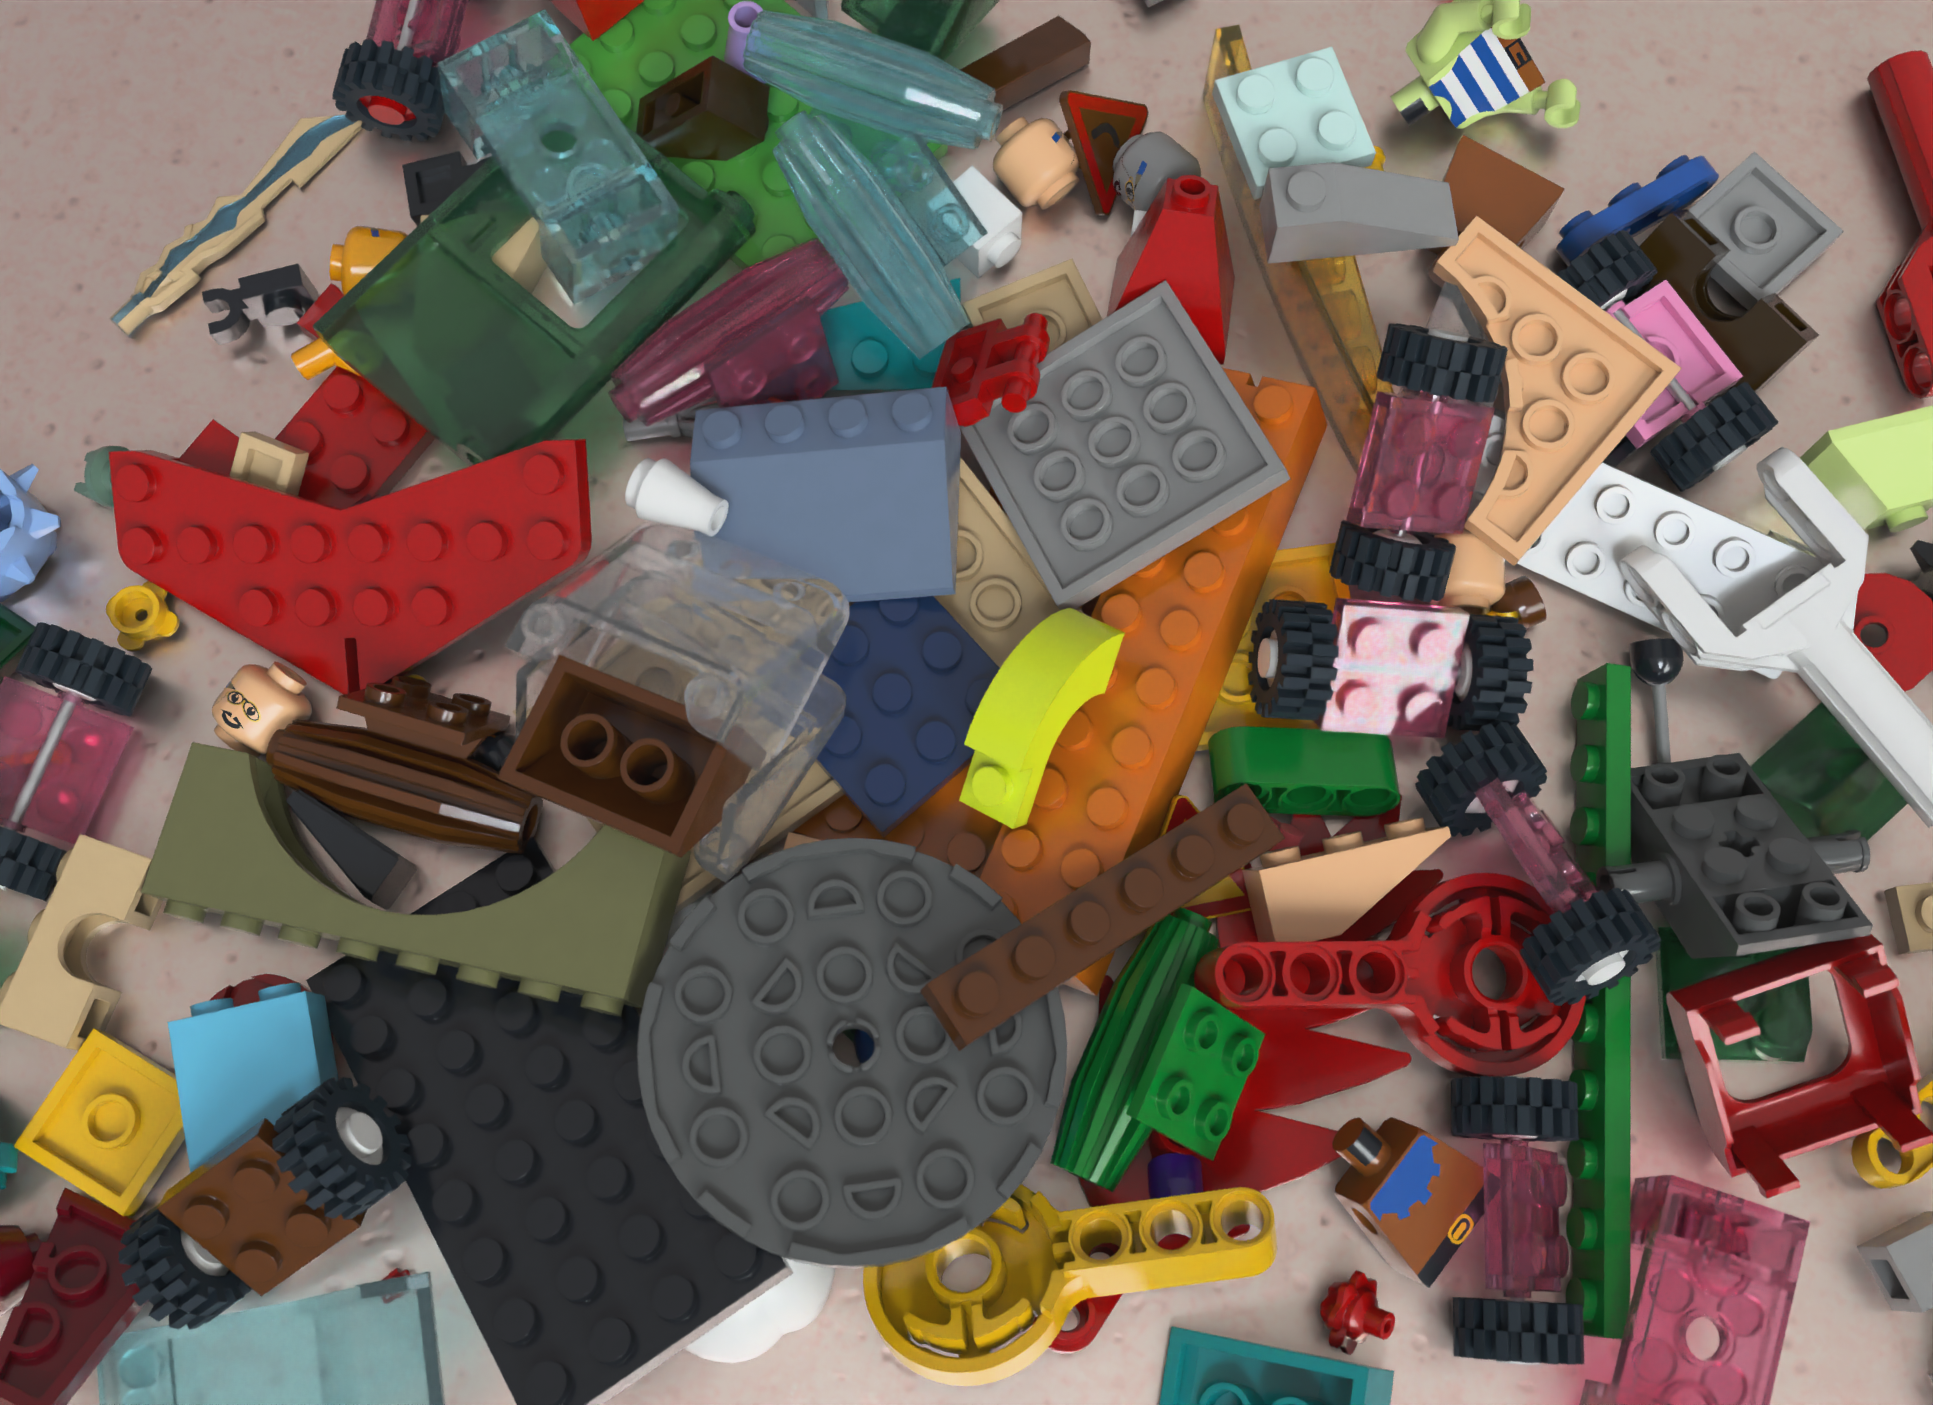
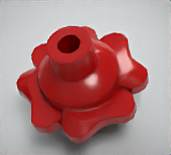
(1354, 1314)

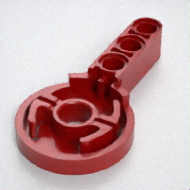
(1423, 977)

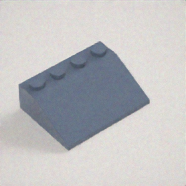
(841, 487)

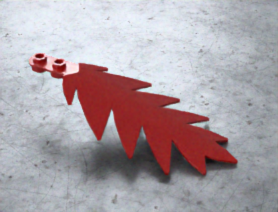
(1290, 1070)

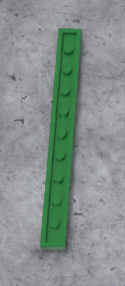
(1602, 1041)

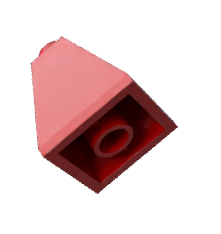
(1189, 248)

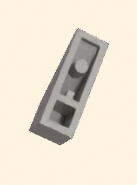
(1351, 212)

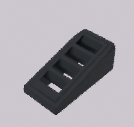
(368, 863)

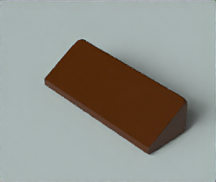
(1032, 61)

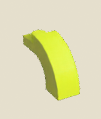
(1028, 706)

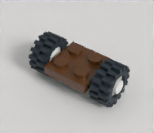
(265, 1204)

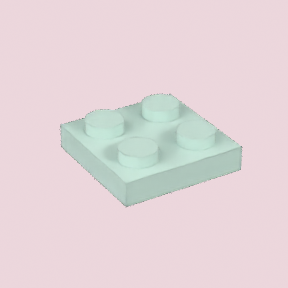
(1292, 117)

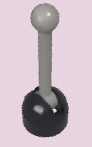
(1657, 664)

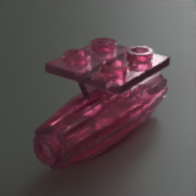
(741, 342)

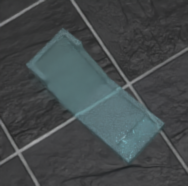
(320, 1350)

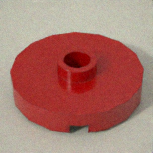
(1908, 624)

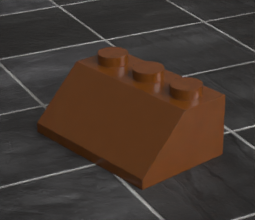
(622, 759)

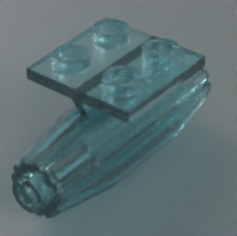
(870, 84)
(884, 224)

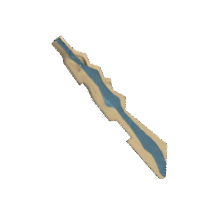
(234, 217)

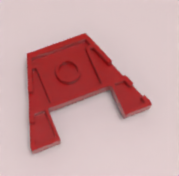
(348, 427)

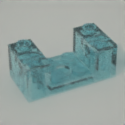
(594, 204)

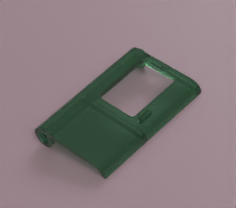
(480, 352)

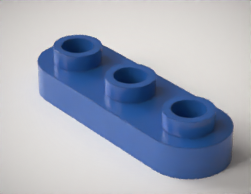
(1639, 207)

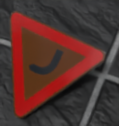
(1098, 131)

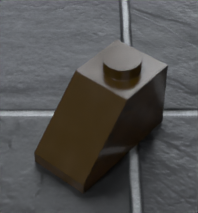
(705, 113)

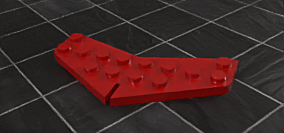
(360, 585)

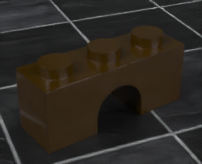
(1755, 342)

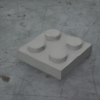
(1766, 227)

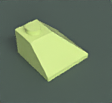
(1879, 468)

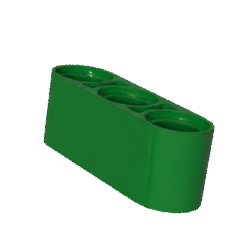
(1306, 770)

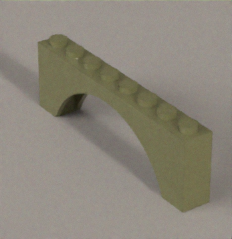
(580, 931)

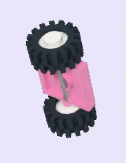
(1709, 434)

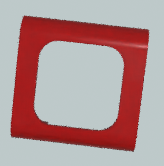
(1864, 1093)

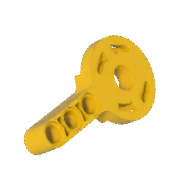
(1051, 1272)

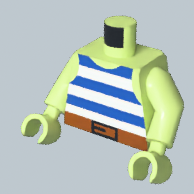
(1480, 67)

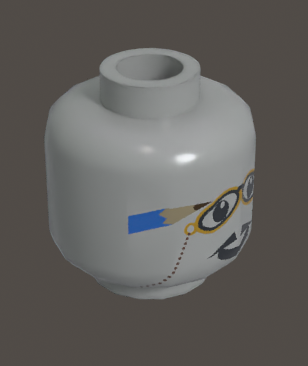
(1146, 164)

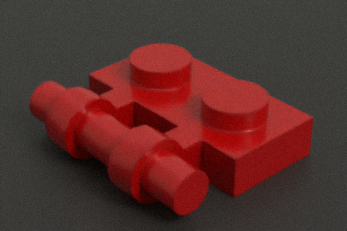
(993, 364)

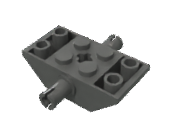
(1733, 862)

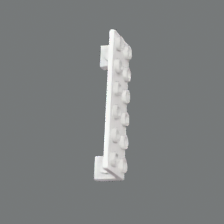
(1617, 512)

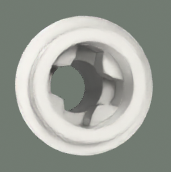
(674, 498)

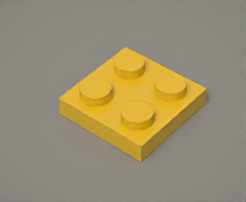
(108, 1123)

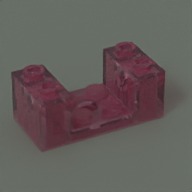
(1713, 1261)

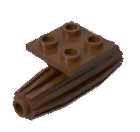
(410, 767)

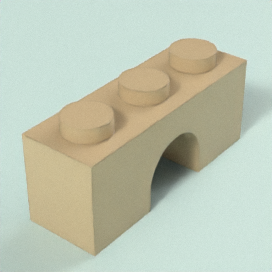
(52, 988)

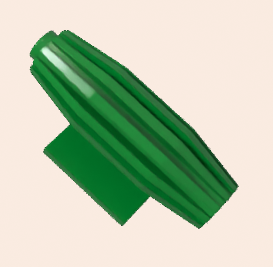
(1156, 1060)

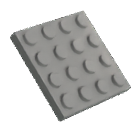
(1123, 449)

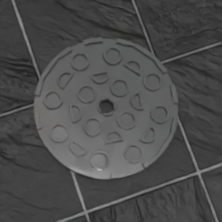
(786, 1136)

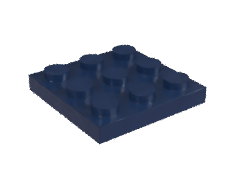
(909, 705)

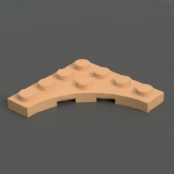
(1568, 383)

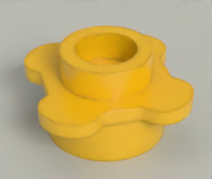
(129, 603)

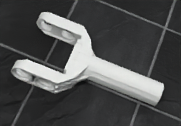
(1805, 630)

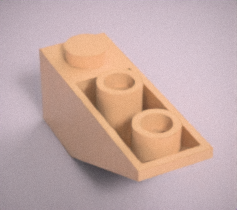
(1330, 890)

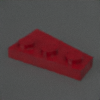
(70, 1308)

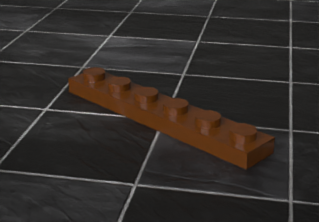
(1100, 917)

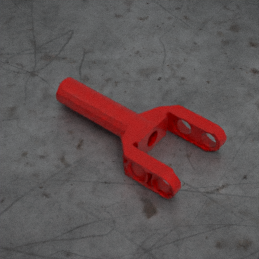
(1905, 103)

